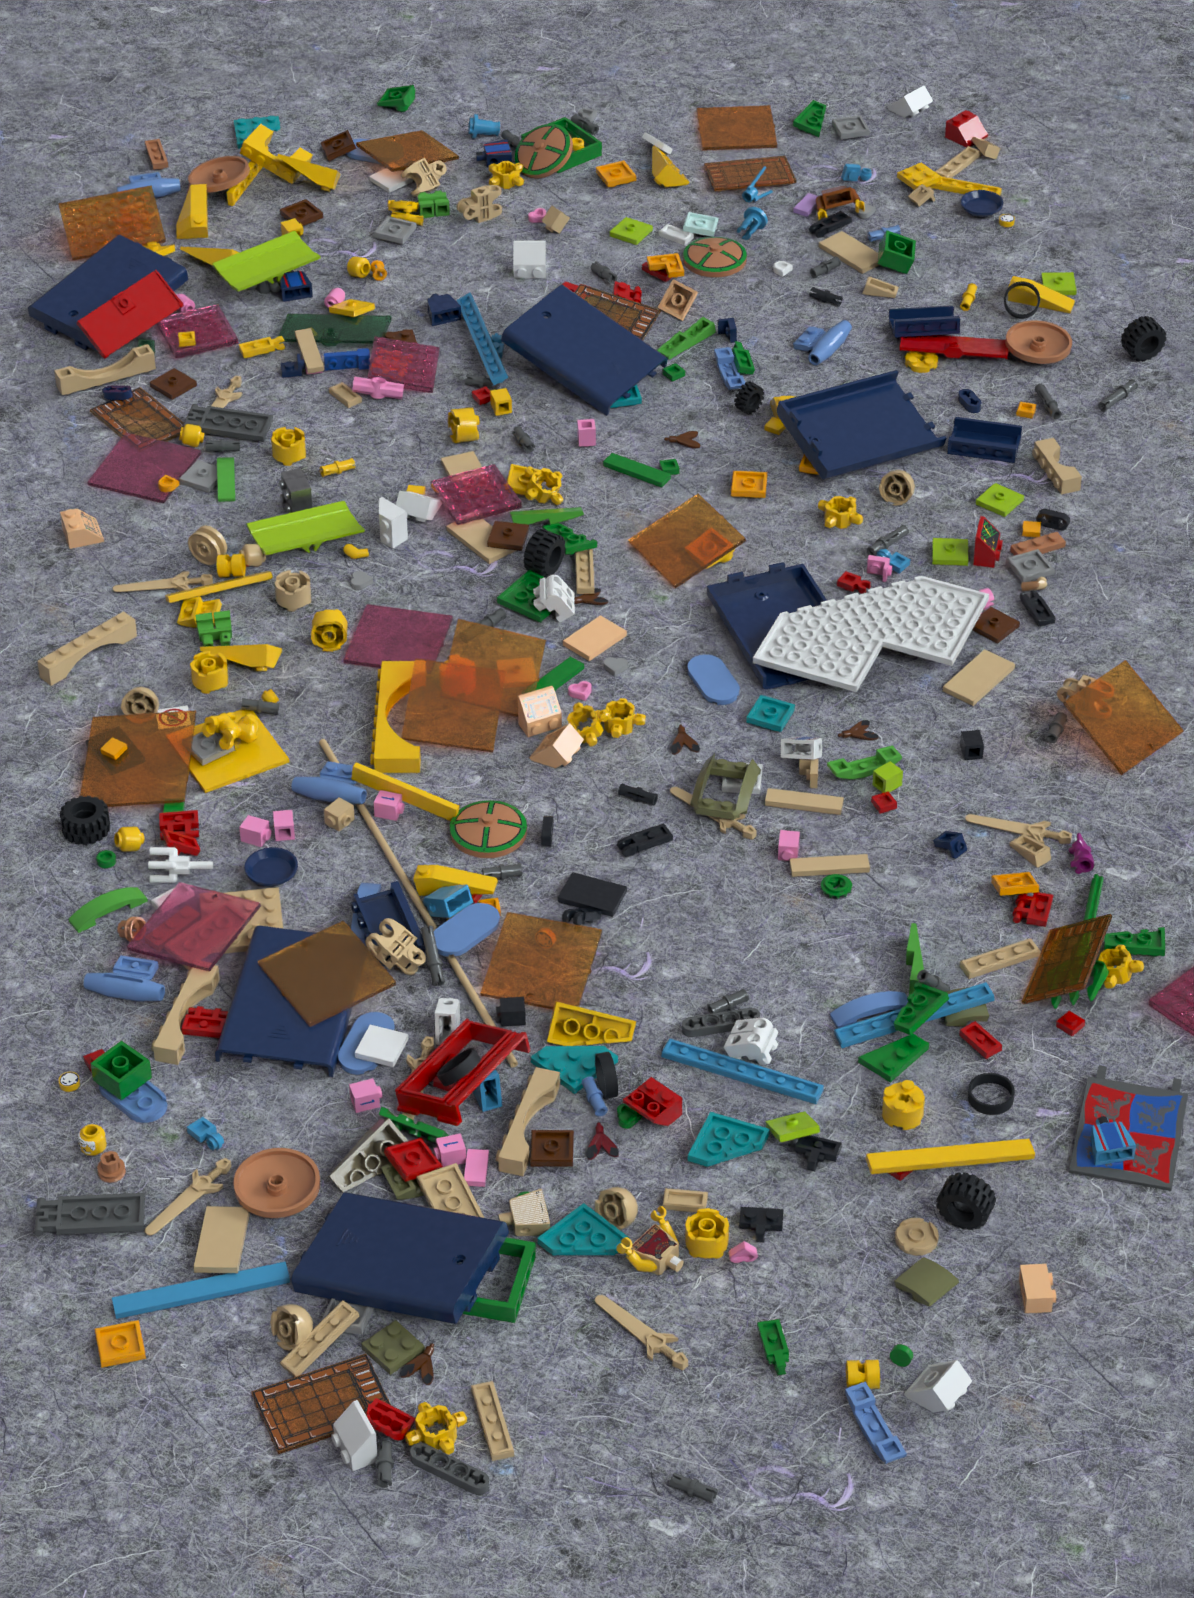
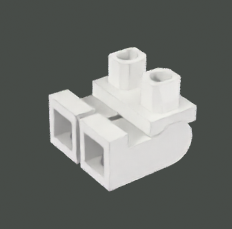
(556, 596)
(752, 1039)

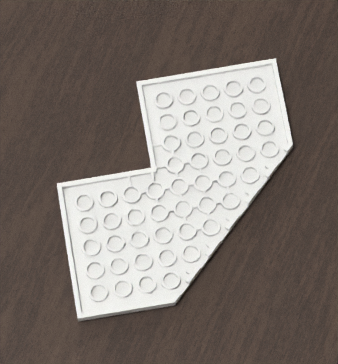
(843, 637)

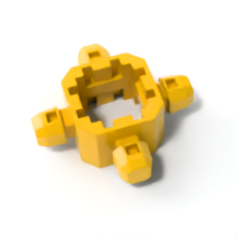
(506, 174)
(535, 490)
(841, 519)
(622, 709)
(581, 714)
(1125, 965)
(427, 1417)

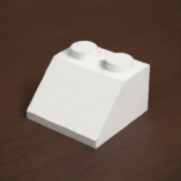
(912, 103)
(529, 259)
(418, 505)
(392, 523)
(939, 1386)
(355, 1437)

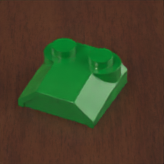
(398, 98)

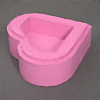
(537, 215)
(580, 690)
(743, 1252)

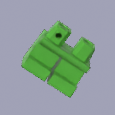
(434, 202)
(222, 628)

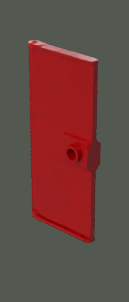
(129, 314)
(955, 346)

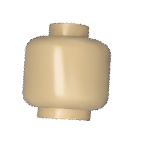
(253, 555)

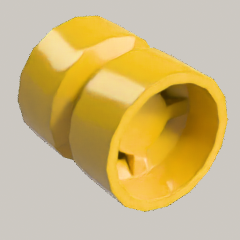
(231, 565)
(860, 1372)

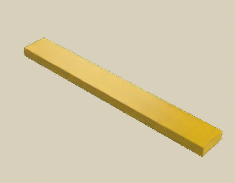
(950, 1156)

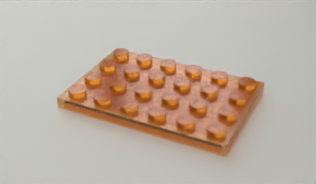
(99, 219)

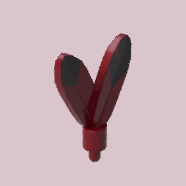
(599, 1140)

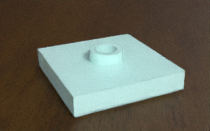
(700, 224)

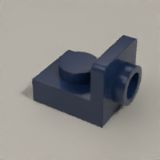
(728, 327)
(292, 369)
(953, 841)

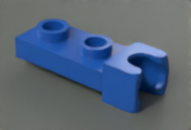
(347, 360)

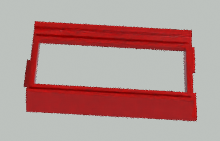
(447, 1108)

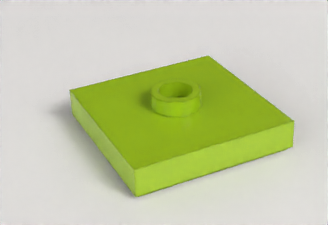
(631, 230)
(1060, 281)
(999, 499)
(950, 551)
(792, 1126)

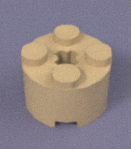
(293, 590)

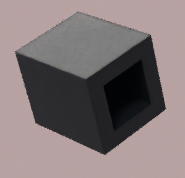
(971, 745)
(511, 1011)

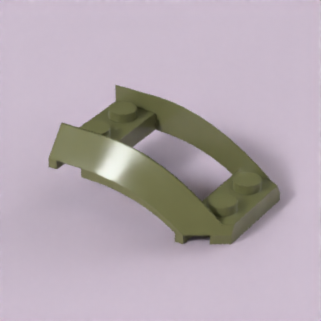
(725, 768)

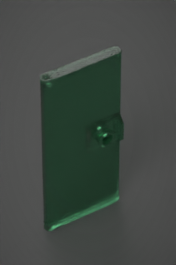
(336, 329)

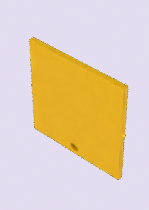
(243, 762)

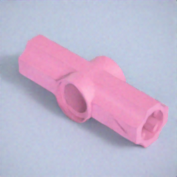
(378, 387)

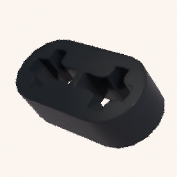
(1053, 519)
(547, 831)

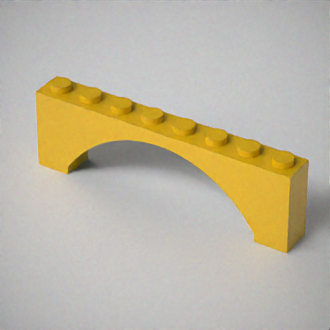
(390, 751)

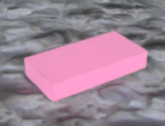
(476, 1167)

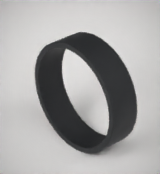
(1021, 283)
(458, 1067)
(606, 1075)
(987, 1108)

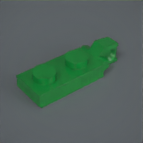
(742, 359)
(774, 1344)

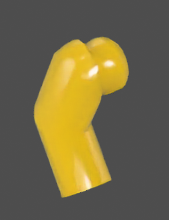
(354, 552)

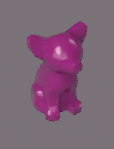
(1082, 855)

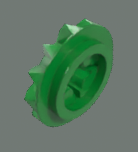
(834, 880)

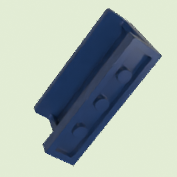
(923, 321)
(985, 439)
(386, 904)

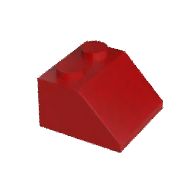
(963, 128)

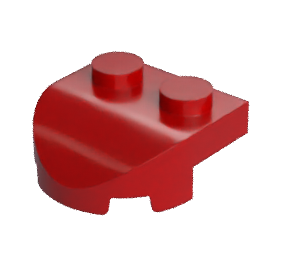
(389, 1419)

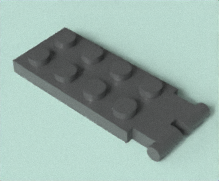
(230, 422)
(91, 1214)

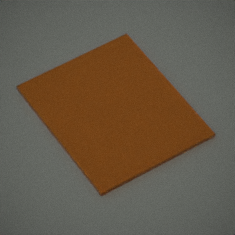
(152, 766)

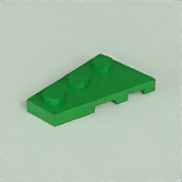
(811, 118)
(573, 542)
(1139, 943)
(920, 1008)
(894, 1057)
(415, 1130)

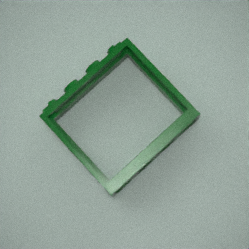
(592, 146)
(509, 1310)

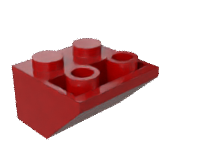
(655, 1102)

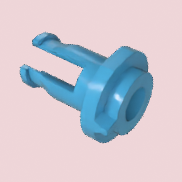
(481, 126)
(755, 219)

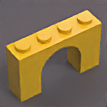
(255, 149)

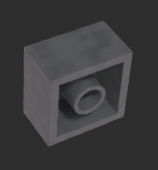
(295, 491)

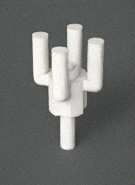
(175, 864)

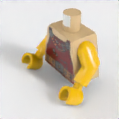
(655, 1248)

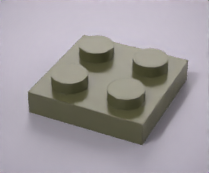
(393, 1347)

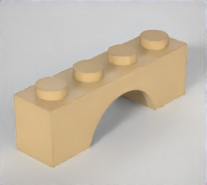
(1064, 478)

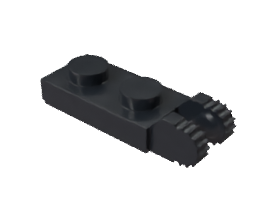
(830, 224)
(1037, 608)
(644, 840)
(580, 915)

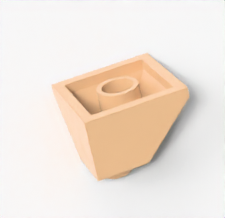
(677, 299)

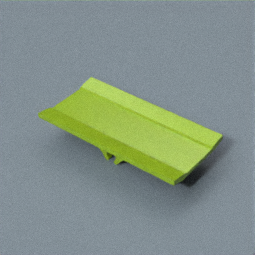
(265, 261)
(304, 528)

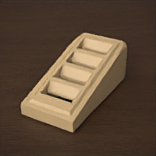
(986, 148)
(879, 288)
(1032, 851)

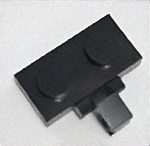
(817, 1149)
(761, 1220)

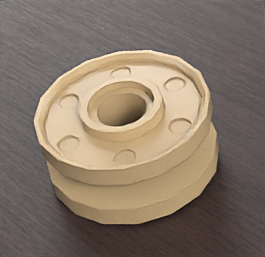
(207, 545)

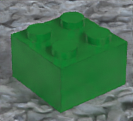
(896, 252)
(121, 1070)

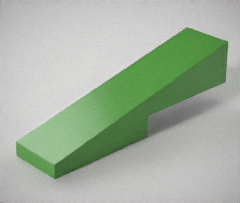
(682, 341)
(553, 515)
(914, 956)

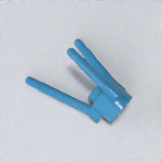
(751, 192)

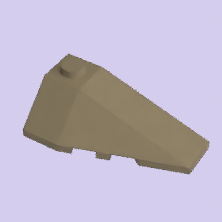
(367, 1155)

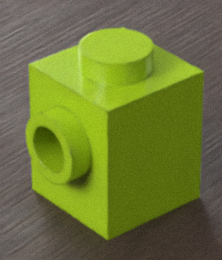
(887, 777)

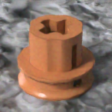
(130, 924)
(111, 1167)

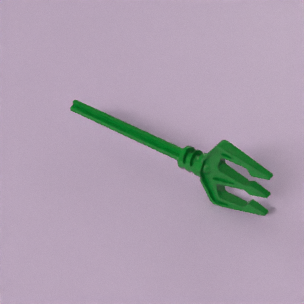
(1099, 970)

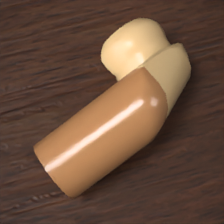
(1040, 584)

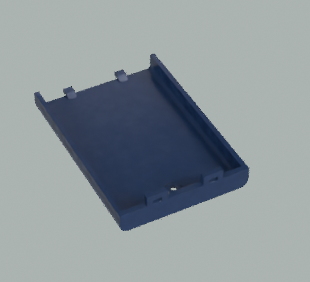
(99, 280)
(582, 348)
(857, 425)
(752, 615)
(266, 1023)
(400, 1257)

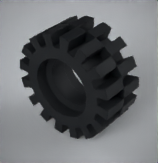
(749, 397)

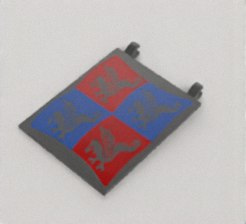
(1151, 1118)

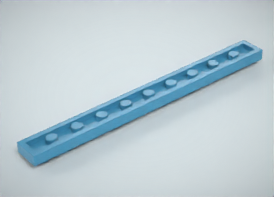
(482, 339)

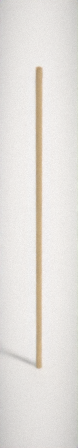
(419, 905)

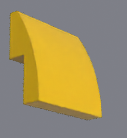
(196, 606)

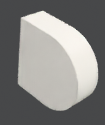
(782, 268)

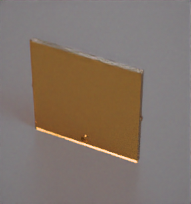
(736, 127)
(403, 150)
(686, 540)
(500, 650)
(453, 705)
(1123, 717)
(541, 961)
(326, 973)

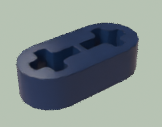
(117, 392)
(969, 400)

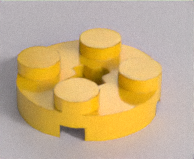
(406, 206)
(921, 361)

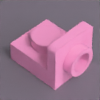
(879, 566)

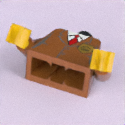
(837, 197)

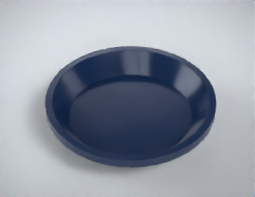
(982, 203)
(271, 866)

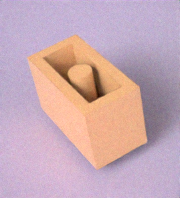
(1036, 1288)

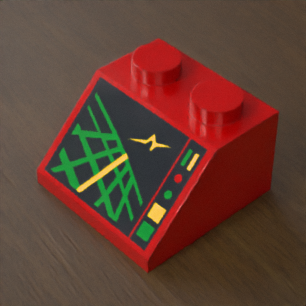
(987, 544)

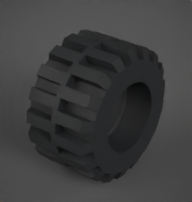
(1143, 338)
(544, 553)
(85, 820)
(966, 1201)

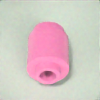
(334, 297)
(188, 303)

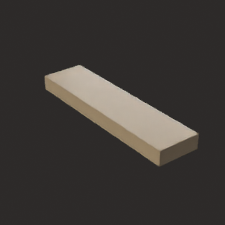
(959, 162)
(309, 350)
(584, 572)
(804, 801)
(829, 865)
(999, 958)
(319, 1339)
(492, 1421)

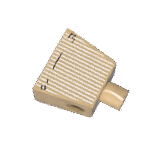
(527, 1214)

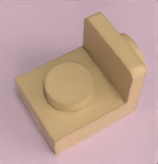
(921, 195)
(809, 768)

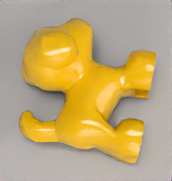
(245, 728)

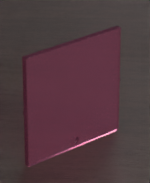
(140, 463)
(397, 636)
(194, 926)

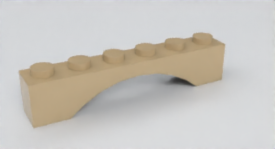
(135, 362)
(58, 664)
(170, 1042)
(540, 1091)

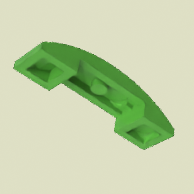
(225, 479)
(865, 766)
(85, 916)

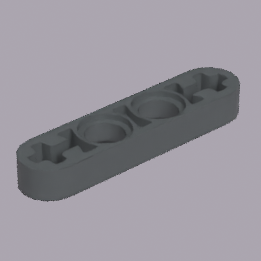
(718, 1018)
(451, 1466)

